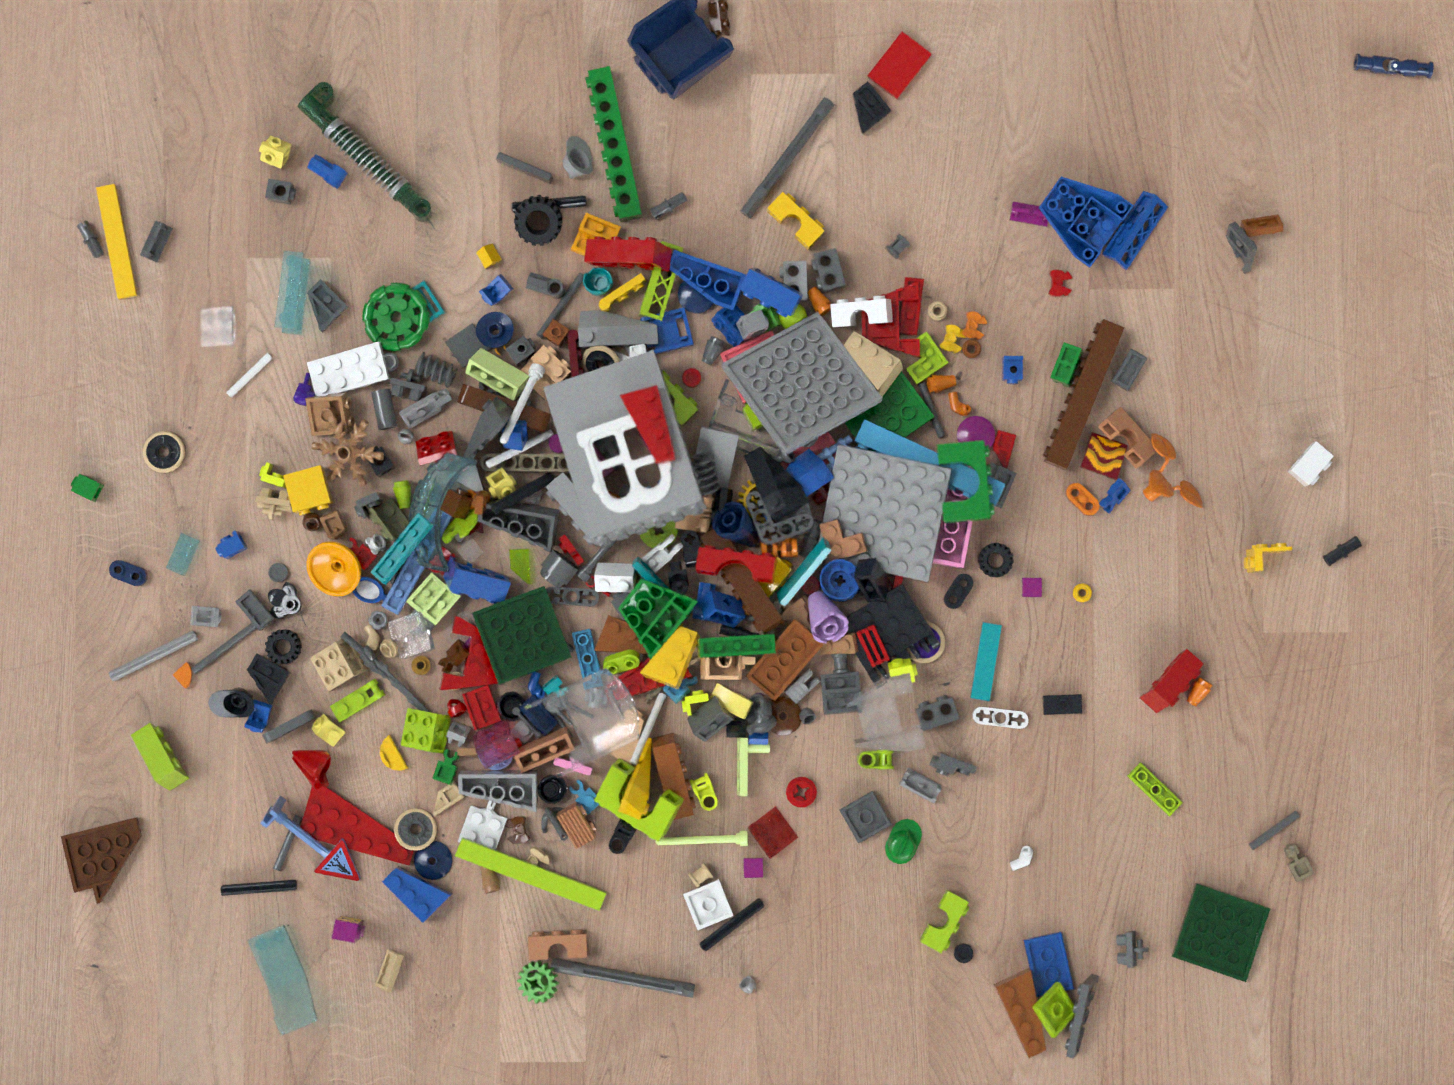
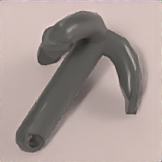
(550, 813)

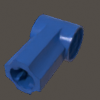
(330, 173)
(703, 589)

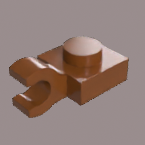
(480, 501)

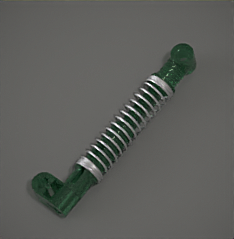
(359, 152)

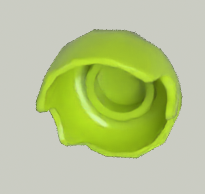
(799, 314)

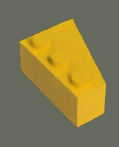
(673, 658)

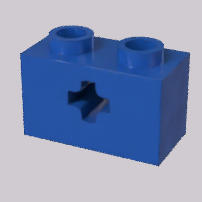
(722, 608)

